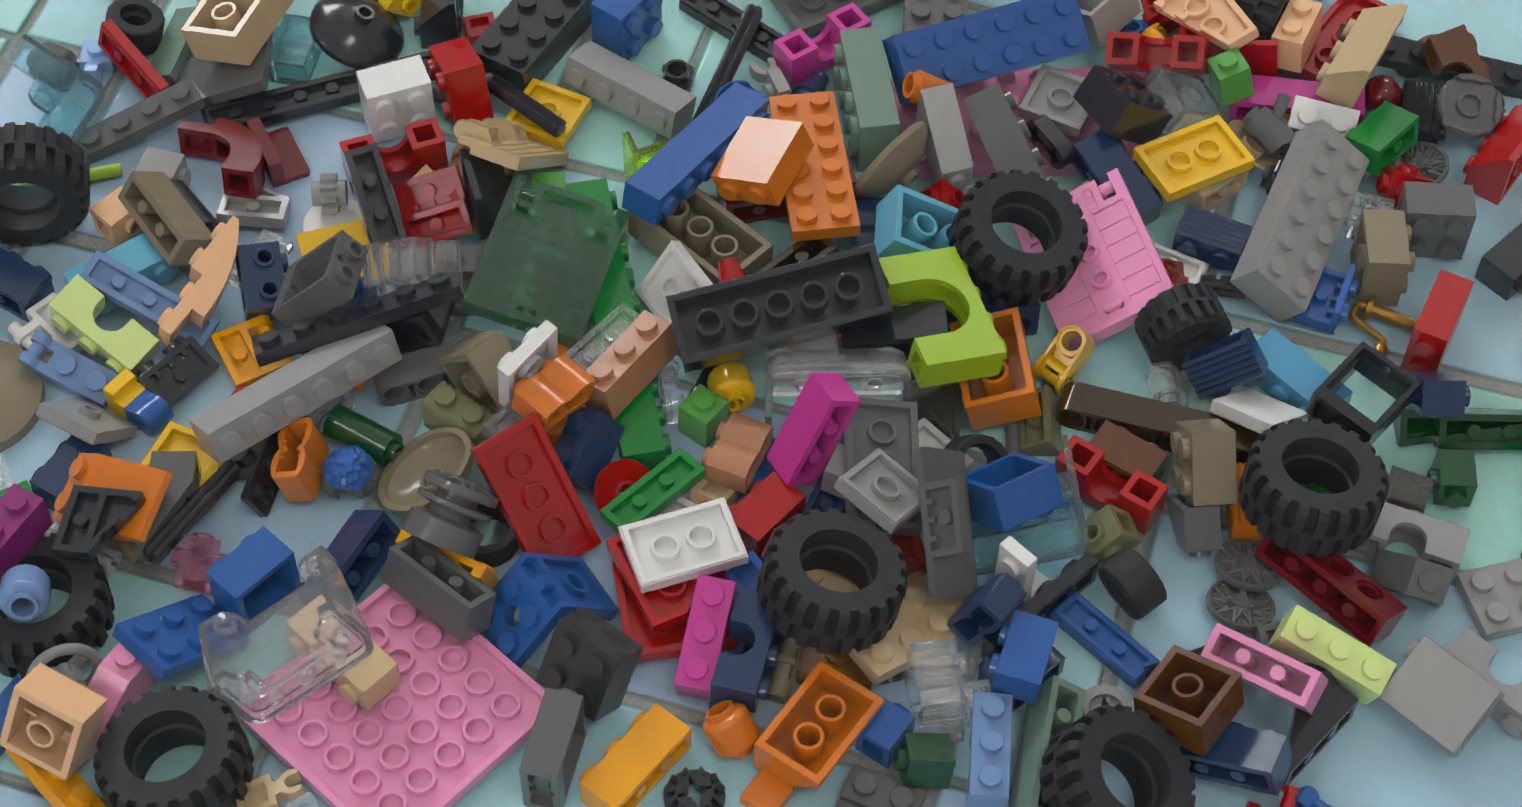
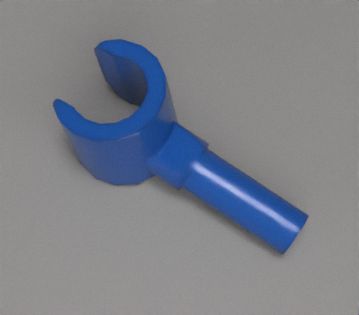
(1309, 797)

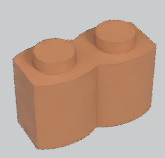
(737, 452)

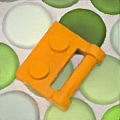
(237, 352)

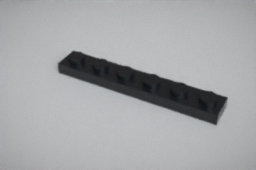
(1407, 57)
(355, 319)

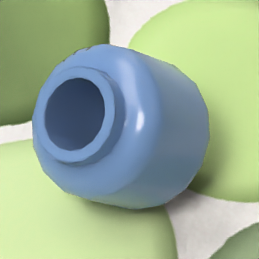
(24, 592)

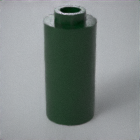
(355, 429)

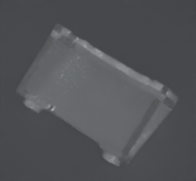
(288, 647)

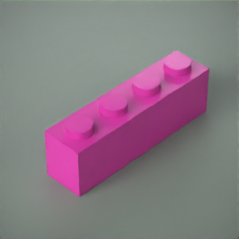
(1267, 89)

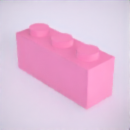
(1266, 668)

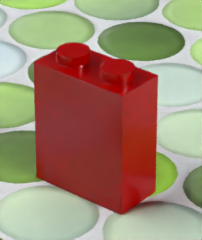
(1437, 322)

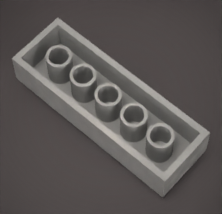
(1300, 221)

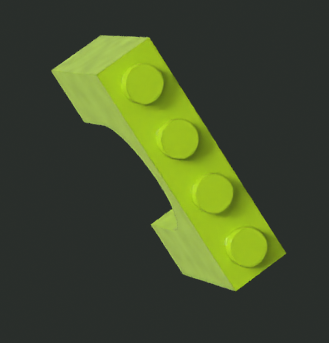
(953, 356)

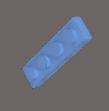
(139, 294)

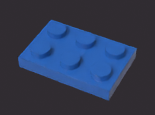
(168, 637)

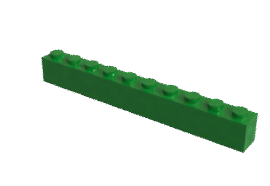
(642, 419)

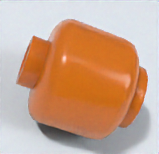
(730, 729)

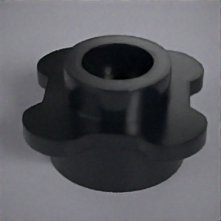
(678, 73)

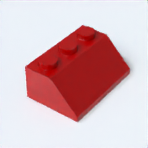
(1498, 159)

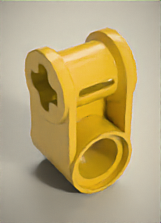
(1062, 360)

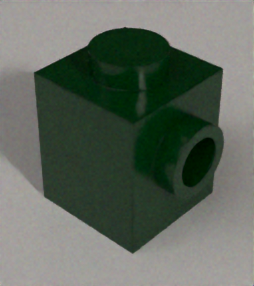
(1454, 477)
(925, 760)

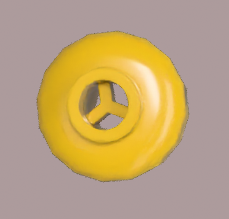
(733, 384)

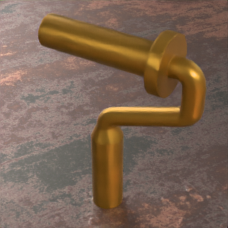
(1381, 313)

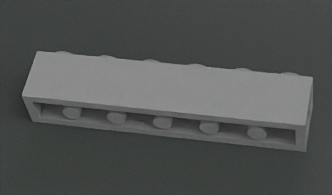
(293, 392)

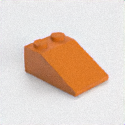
(115, 473)

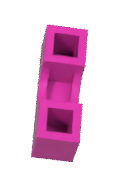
(800, 56)
(704, 635)

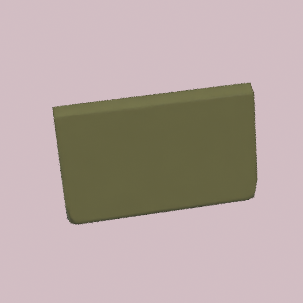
(1041, 433)

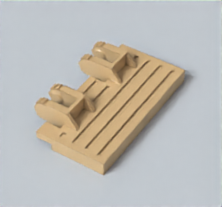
(507, 144)

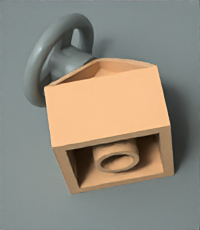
(54, 711)

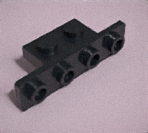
(255, 467)

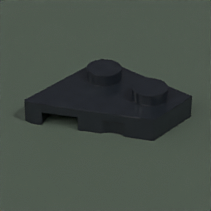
(93, 519)

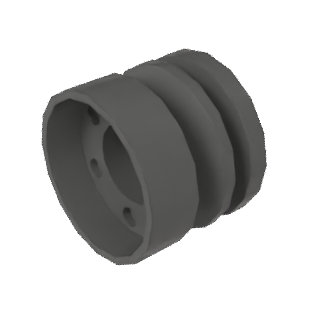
(450, 513)

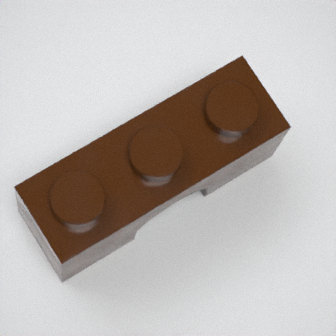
(1455, 53)

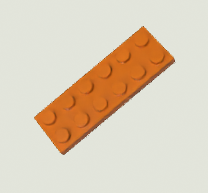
(822, 194)

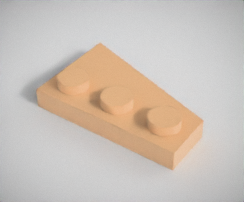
(1218, 20)

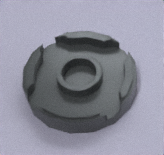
(1468, 106)

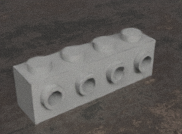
(629, 89)

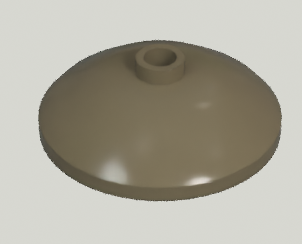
(895, 163)
(436, 450)

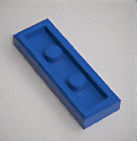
(1103, 639)

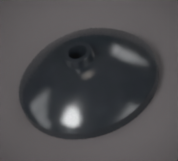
(356, 32)

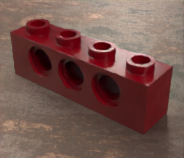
(1338, 590)

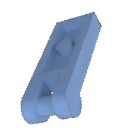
(67, 368)

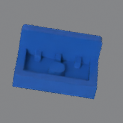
(1328, 300)

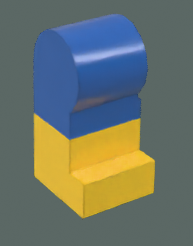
(136, 403)

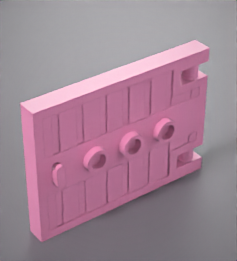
(1116, 267)

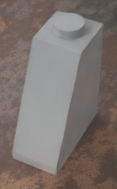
(947, 141)

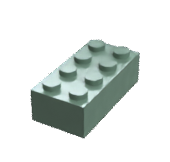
(864, 94)

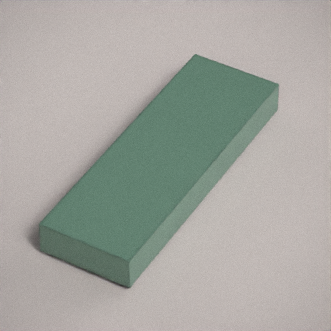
(173, 47)

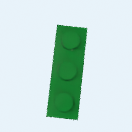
(654, 490)

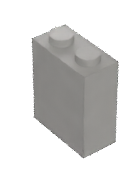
(1440, 694)

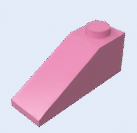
(120, 680)

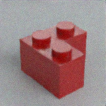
(461, 79)

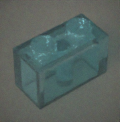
(293, 51)

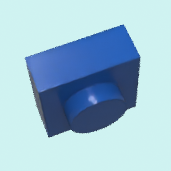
(747, 574)

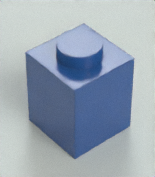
(885, 732)

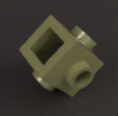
(1110, 532)

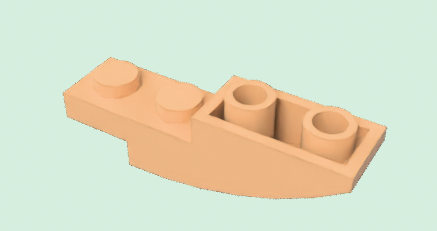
(211, 274)

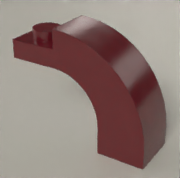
(234, 146)

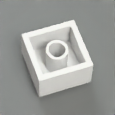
(395, 97)

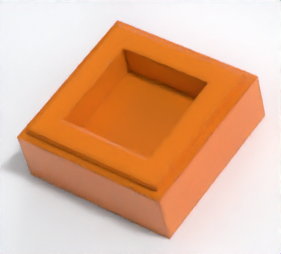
(766, 791)

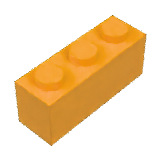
(636, 760)

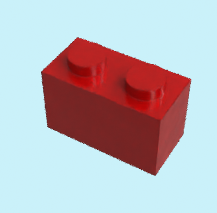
(765, 508)

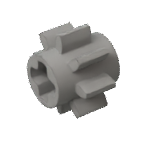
(329, 193)

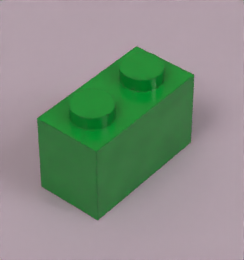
(1384, 135)

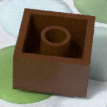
(1191, 698)

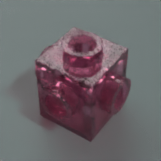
(194, 559)

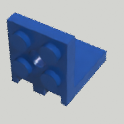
(544, 591)

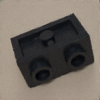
(179, 371)

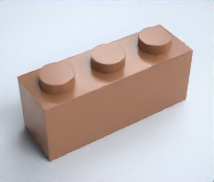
(631, 363)

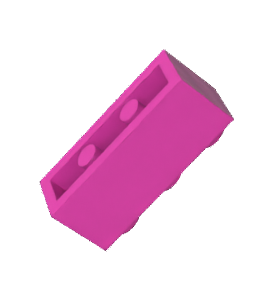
(813, 429)

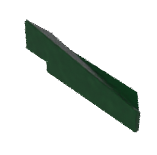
(1476, 430)

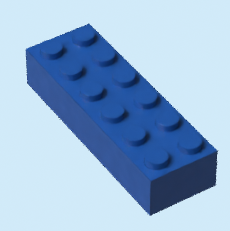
(989, 42)

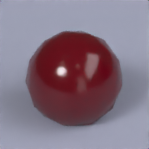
(1381, 89)

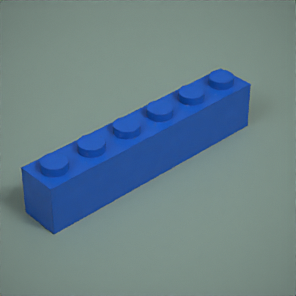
(690, 155)

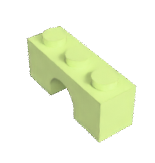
(76, 312)
(1318, 642)

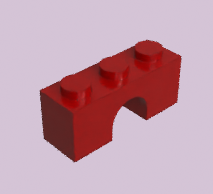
(1142, 54)
(420, 146)
(1098, 486)

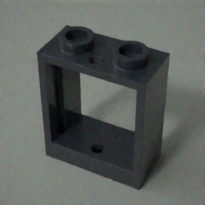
(1372, 365)

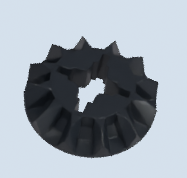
(702, 780)

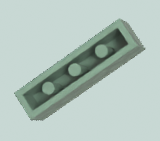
(1056, 707)

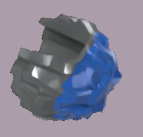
(349, 471)

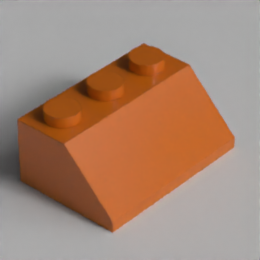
(815, 728)

